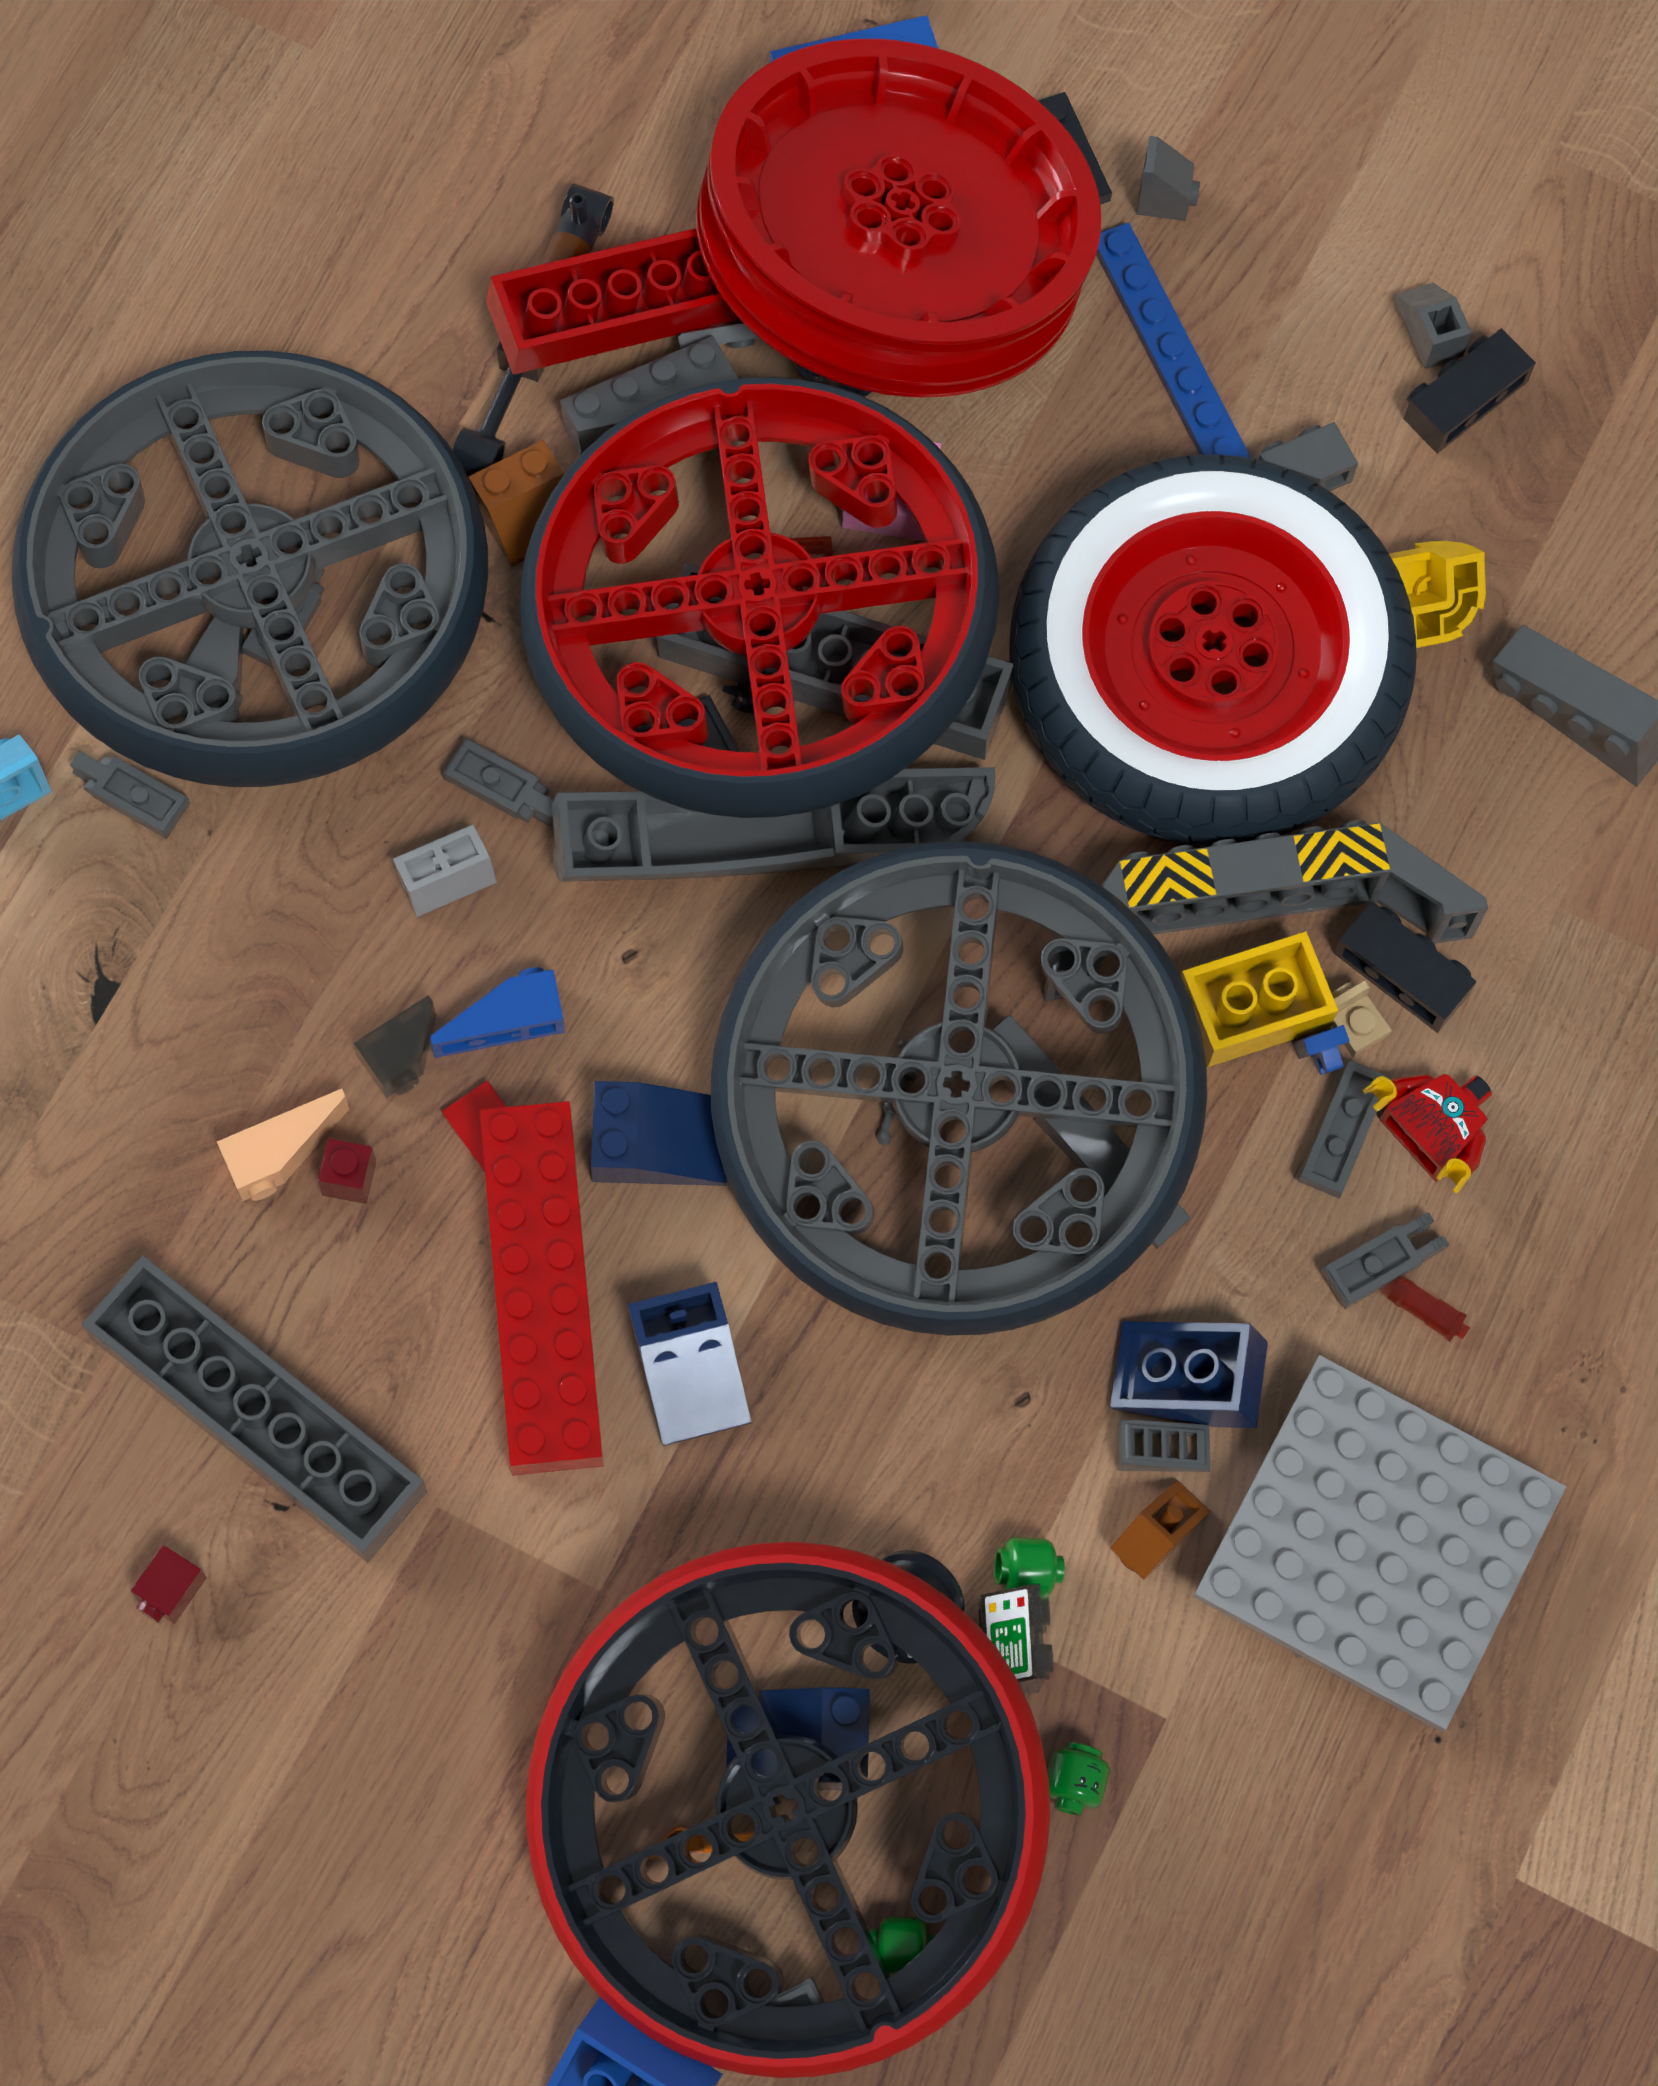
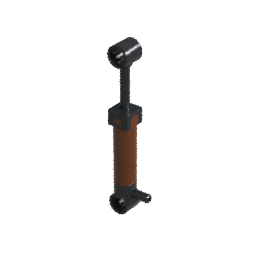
(582, 220)

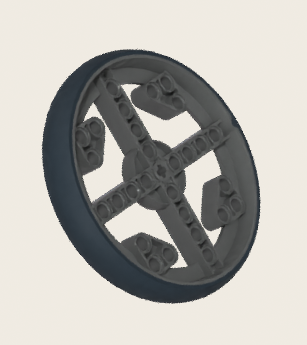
(209, 743)
(1091, 927)

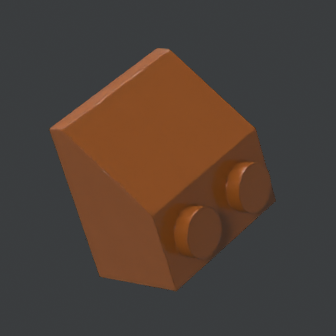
(514, 495)

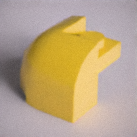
(1443, 588)

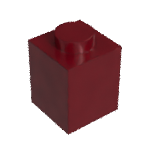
(347, 1171)
(167, 1586)

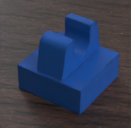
(1323, 1048)

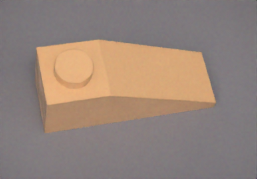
(274, 1149)

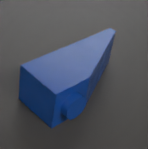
(511, 1013)

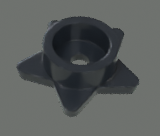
(742, 697)

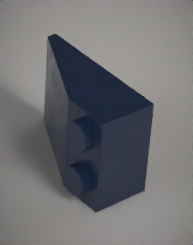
(653, 1136)
(1191, 1372)
(824, 1714)

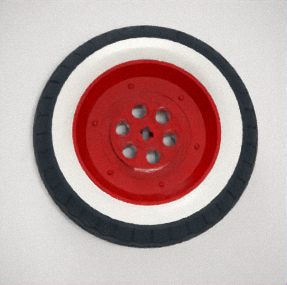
(1178, 752)

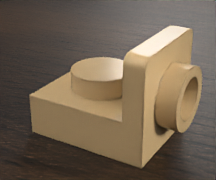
(1360, 1017)

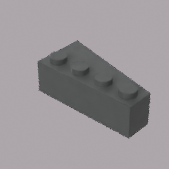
(602, 406)
(1581, 702)

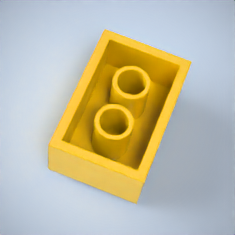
(1260, 998)

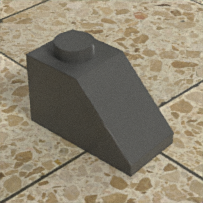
(1166, 183)

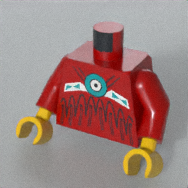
(1436, 1121)

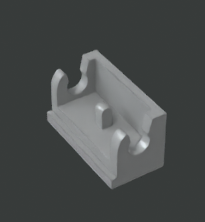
(445, 870)

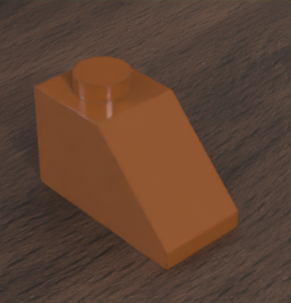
(1159, 1529)

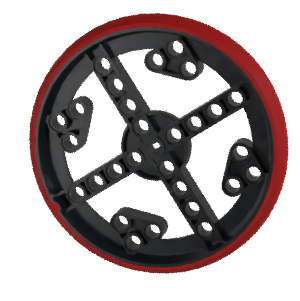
(568, 1773)

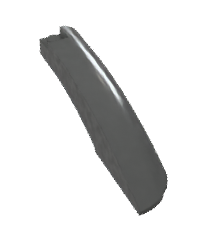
(649, 839)

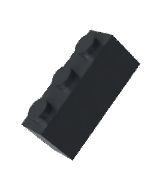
(1468, 389)
(1405, 966)

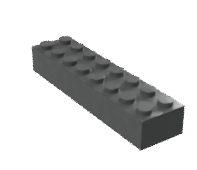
(826, 659)
(255, 1408)

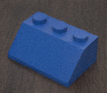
(616, 2053)

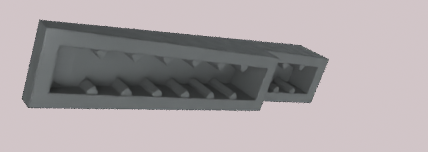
(1085, 1143)

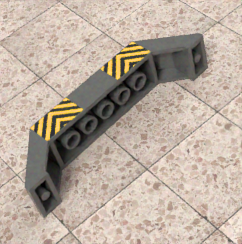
(1290, 877)

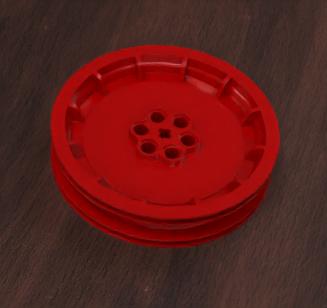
(897, 217)

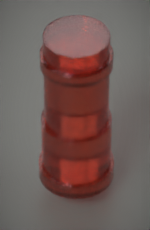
(1430, 1310)

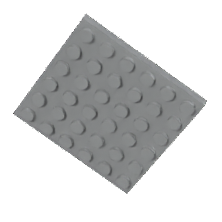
(1380, 1543)

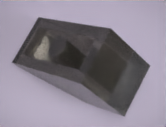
(399, 1048)

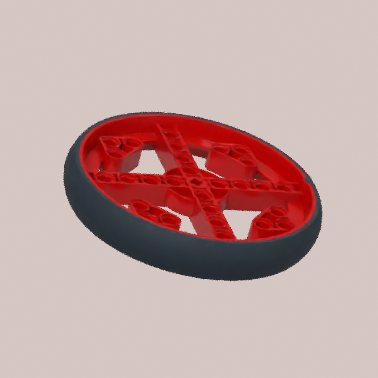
(843, 434)

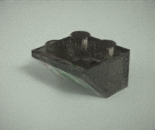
(1016, 1626)

